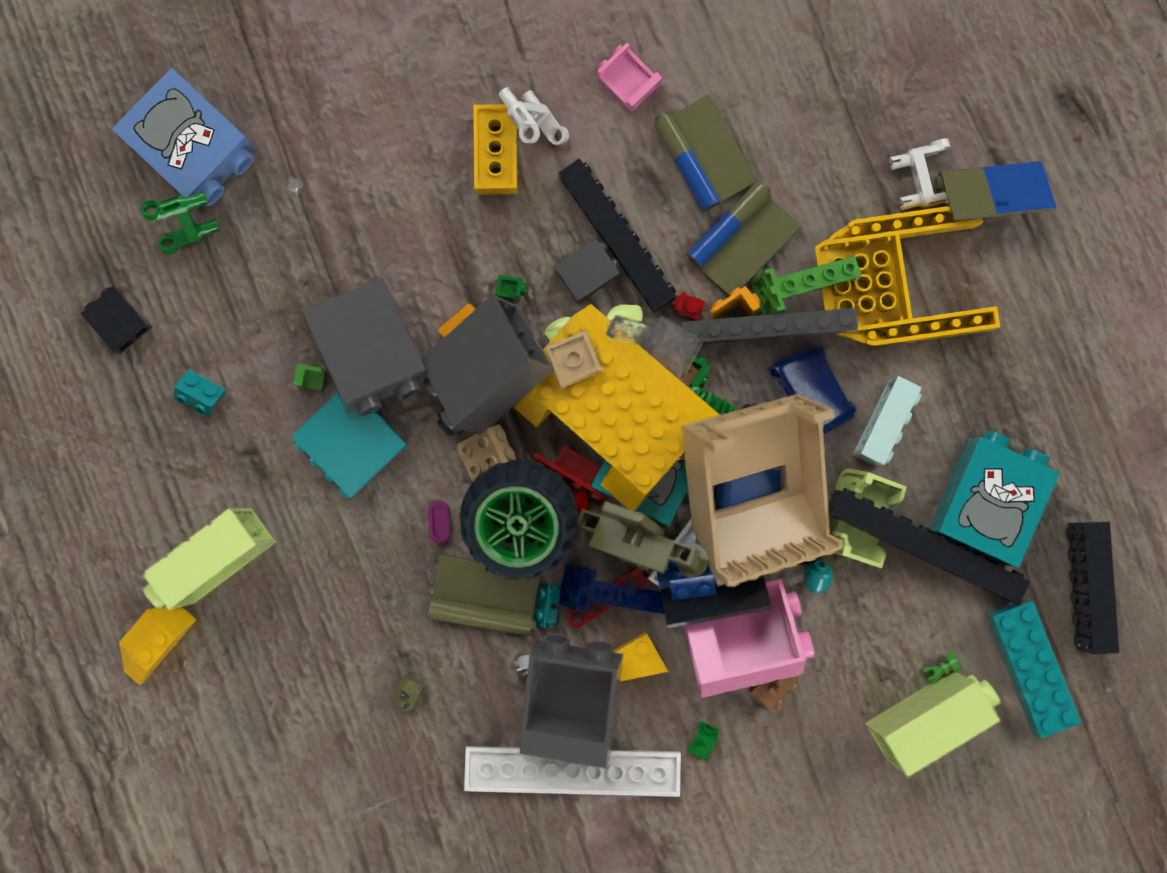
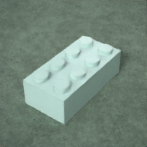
(887, 421)

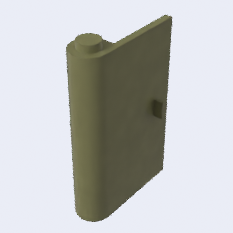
(477, 598)

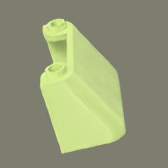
(856, 543)

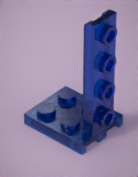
(581, 589)

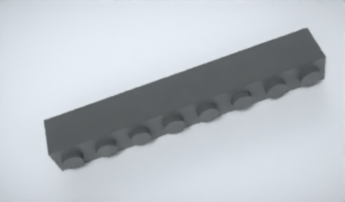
(774, 326)

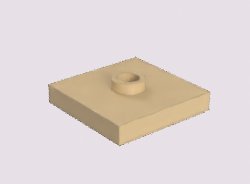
(573, 359)

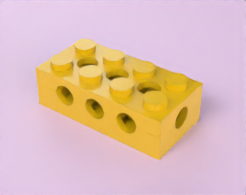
(484, 160)

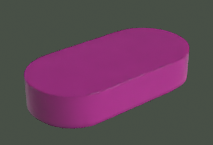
(439, 521)

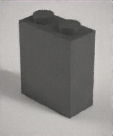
(587, 270)

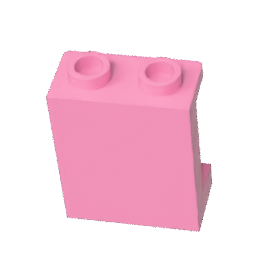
(628, 77)

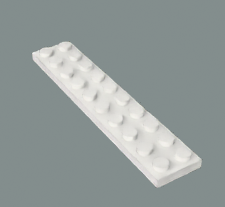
(626, 773)

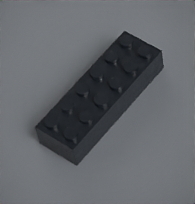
(1093, 587)

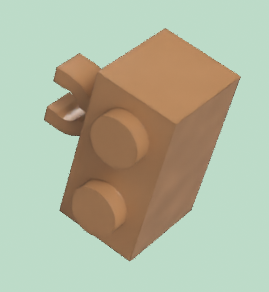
(772, 692)

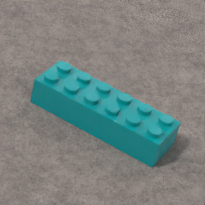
(1033, 669)

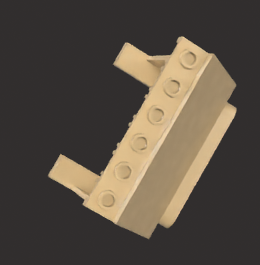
(774, 528)

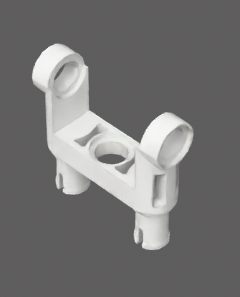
(534, 115)
(916, 161)

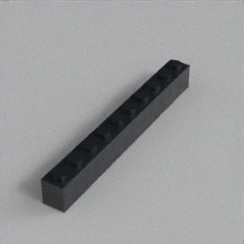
(928, 547)

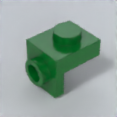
(510, 287)
(700, 378)
(703, 740)

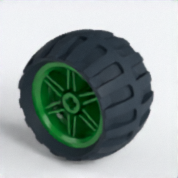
(515, 482)

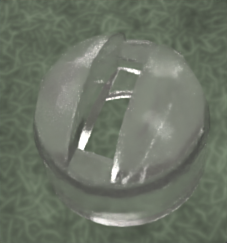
(294, 185)

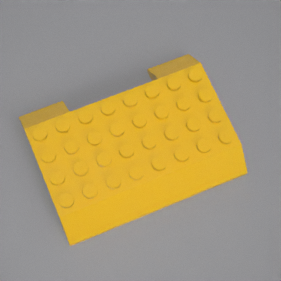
(624, 413)

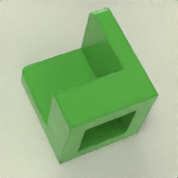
(309, 377)

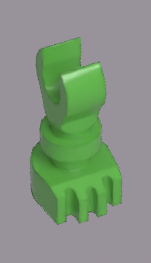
(938, 671)

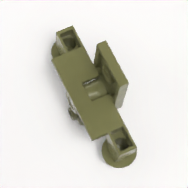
(645, 544)

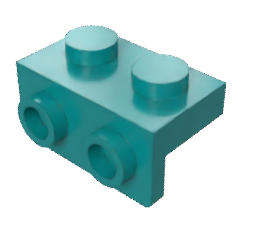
(198, 393)

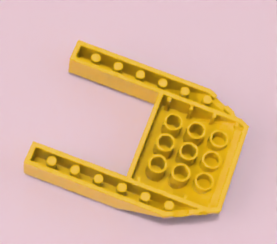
(882, 289)

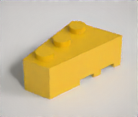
(640, 658)

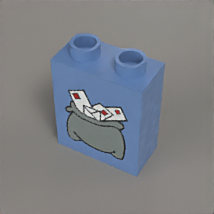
(185, 138)

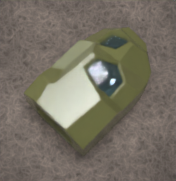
(408, 693)

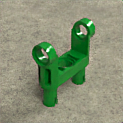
(181, 207)

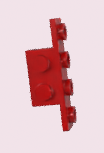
(576, 468)

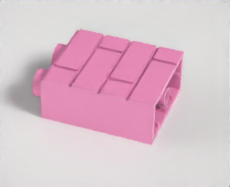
(750, 646)

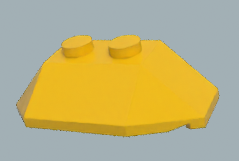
(152, 640)

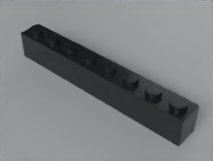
(617, 236)

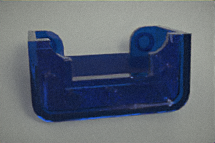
(811, 377)

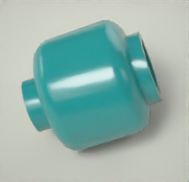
(818, 577)

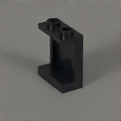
(115, 320)

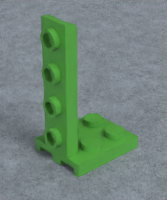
(773, 290)

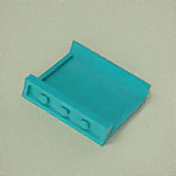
(348, 445)

